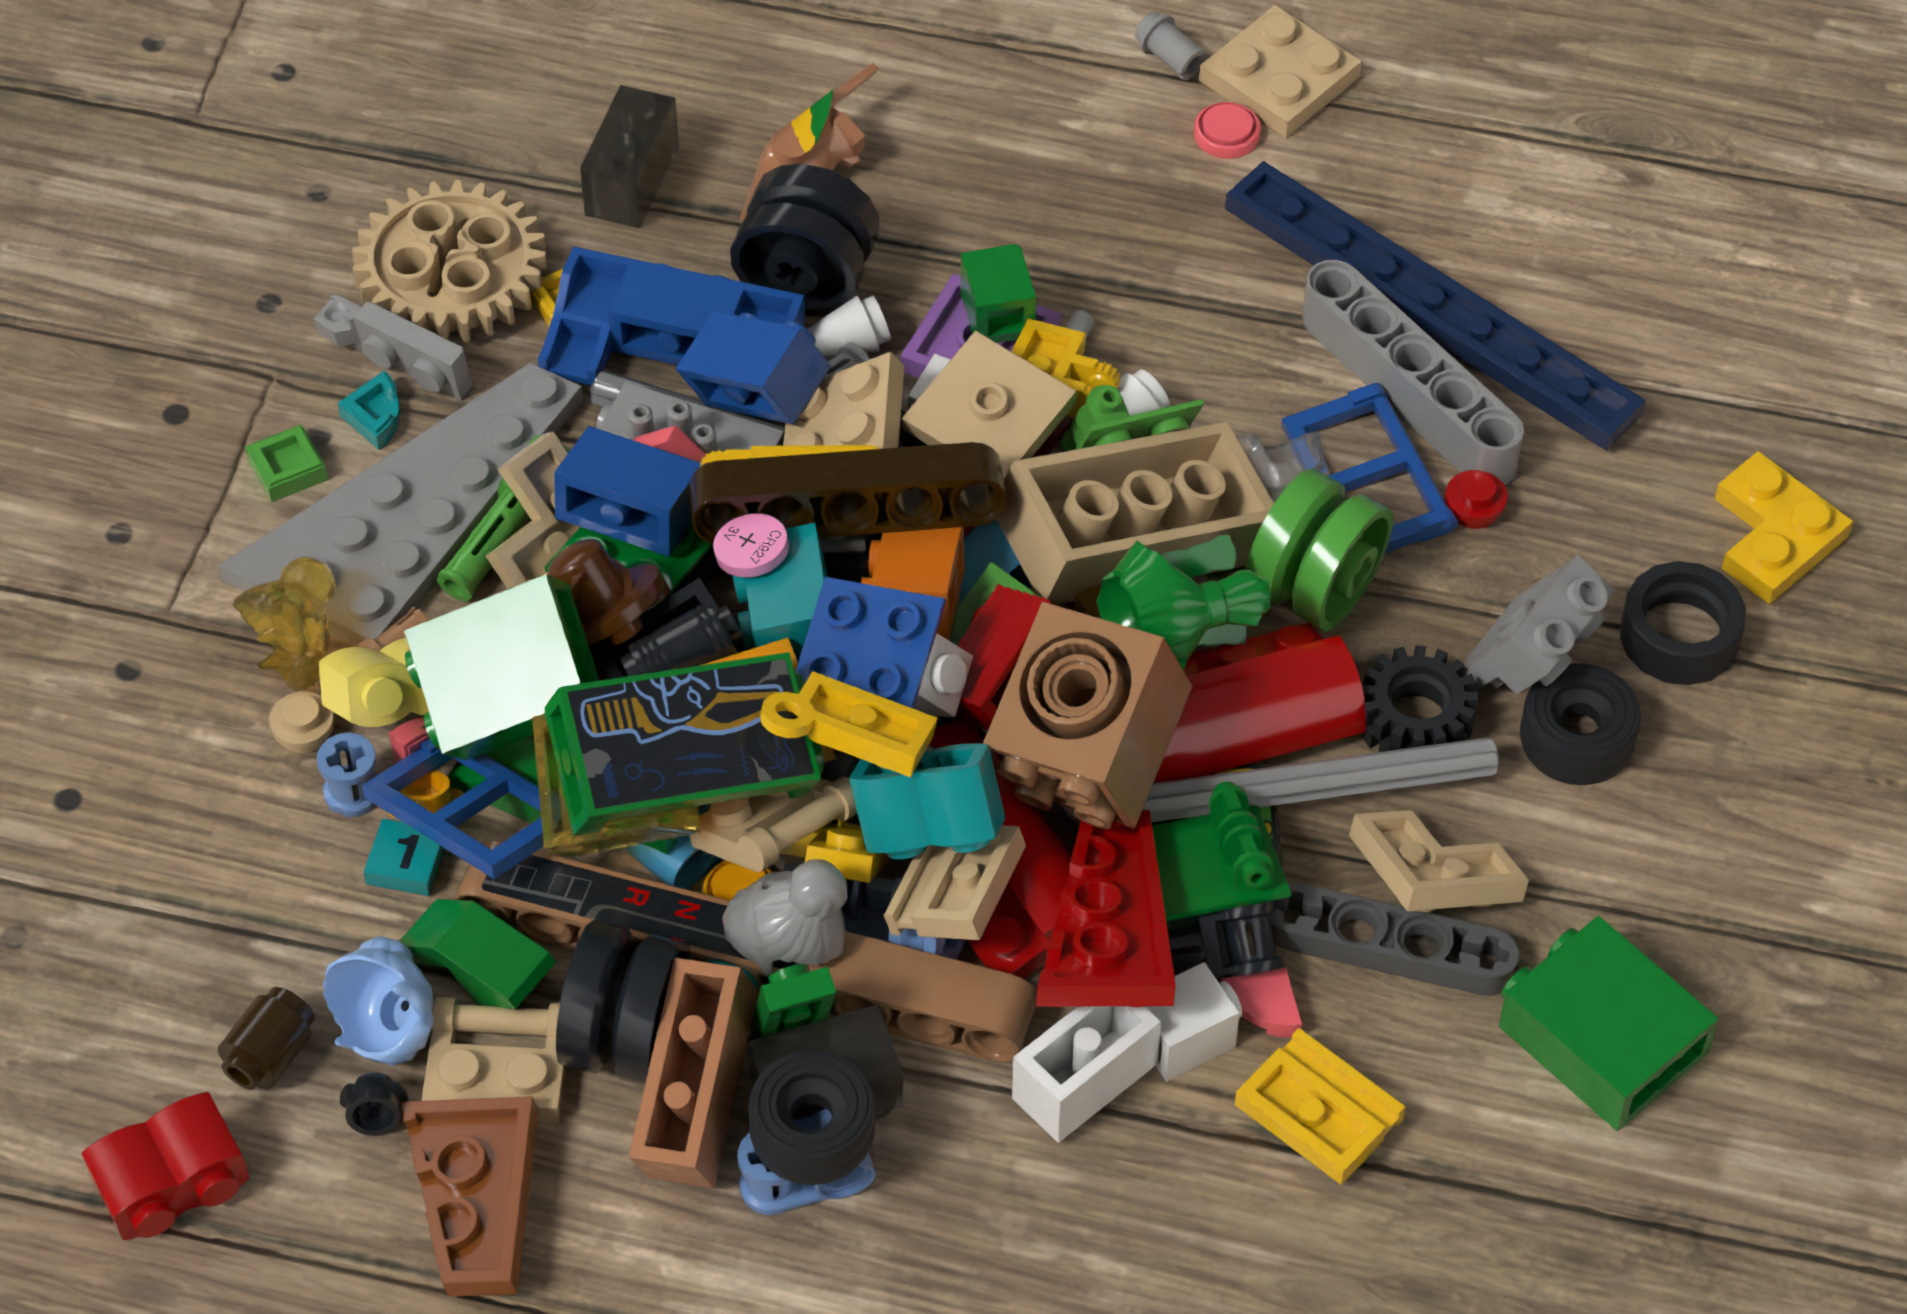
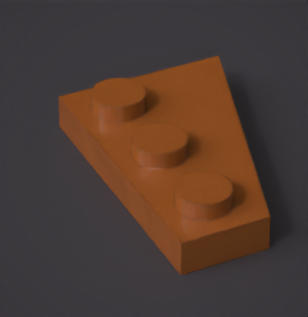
(475, 1186)

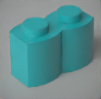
(945, 802)

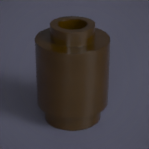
(266, 1039)

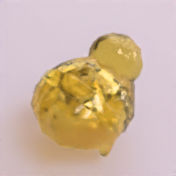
(292, 619)

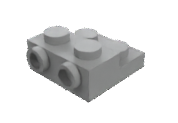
(1540, 628)

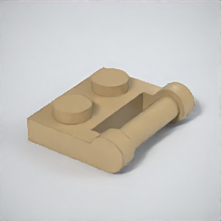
(761, 826)
(489, 1070)

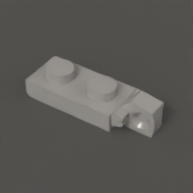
(398, 343)

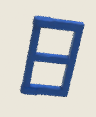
(1362, 401)
(441, 825)

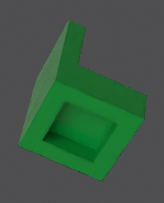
(997, 292)

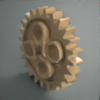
(474, 269)

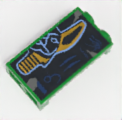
(676, 740)

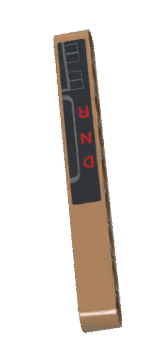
(916, 991)

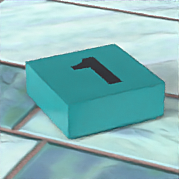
(403, 859)

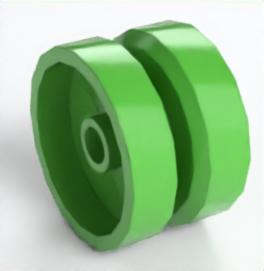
(1320, 548)

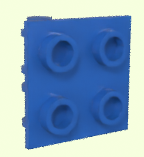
(872, 638)

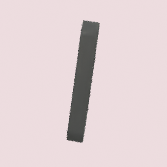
(1392, 928)

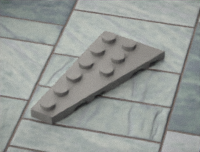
(413, 509)

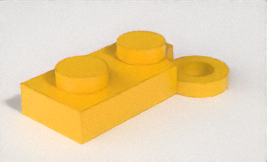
(852, 723)

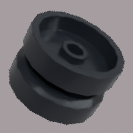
(806, 236)
(615, 999)

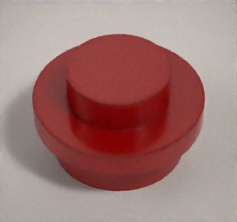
(1476, 498)

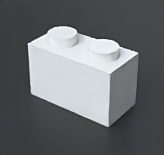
(1084, 1064)

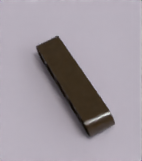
(877, 484)

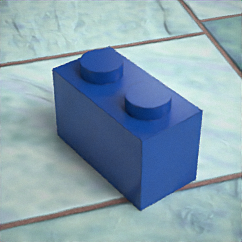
(754, 366)
(625, 491)

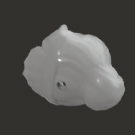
(789, 916)

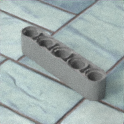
(1418, 375)

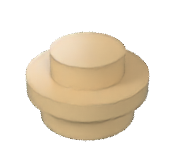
(301, 722)

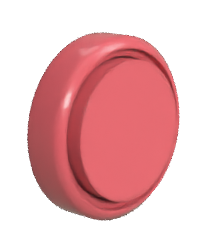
(1227, 130)

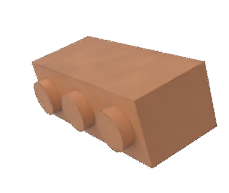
(693, 1073)

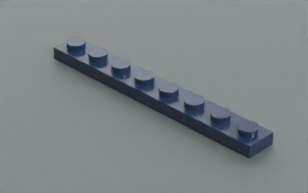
(1440, 306)

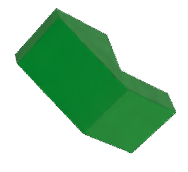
(480, 950)

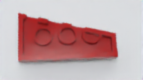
(1110, 925)

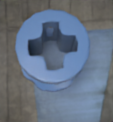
(339, 778)

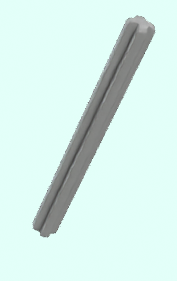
(1330, 777)

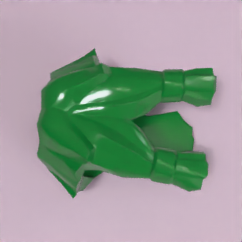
(1160, 597)

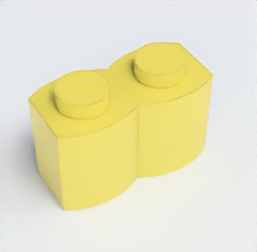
(370, 685)

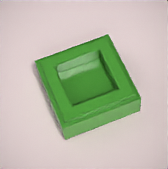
(286, 463)

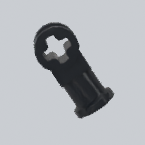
(1225, 942)

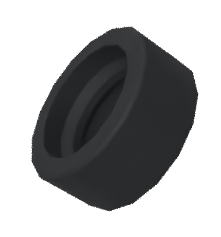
(1689, 585)

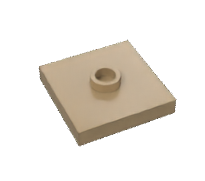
(990, 400)

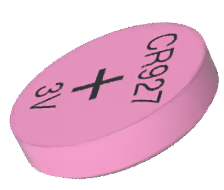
(751, 545)

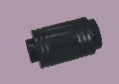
(685, 642)

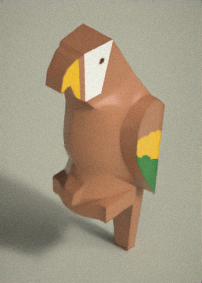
(816, 136)

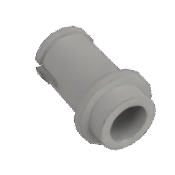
(1160, 36)

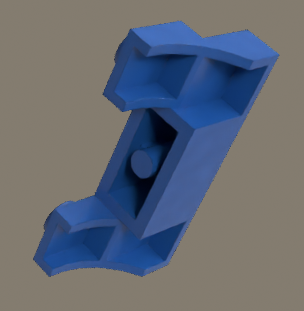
(643, 311)

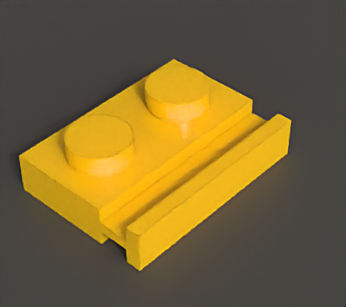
(1319, 1106)

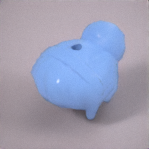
(371, 997)

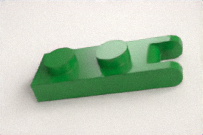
(793, 1000)

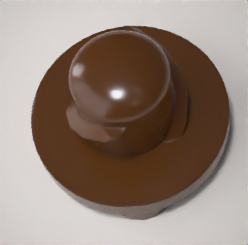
(606, 591)

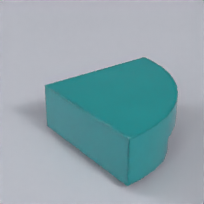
(373, 409)

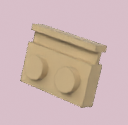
(955, 891)

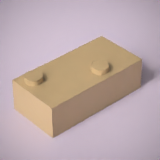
(1086, 507)

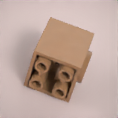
(1087, 716)

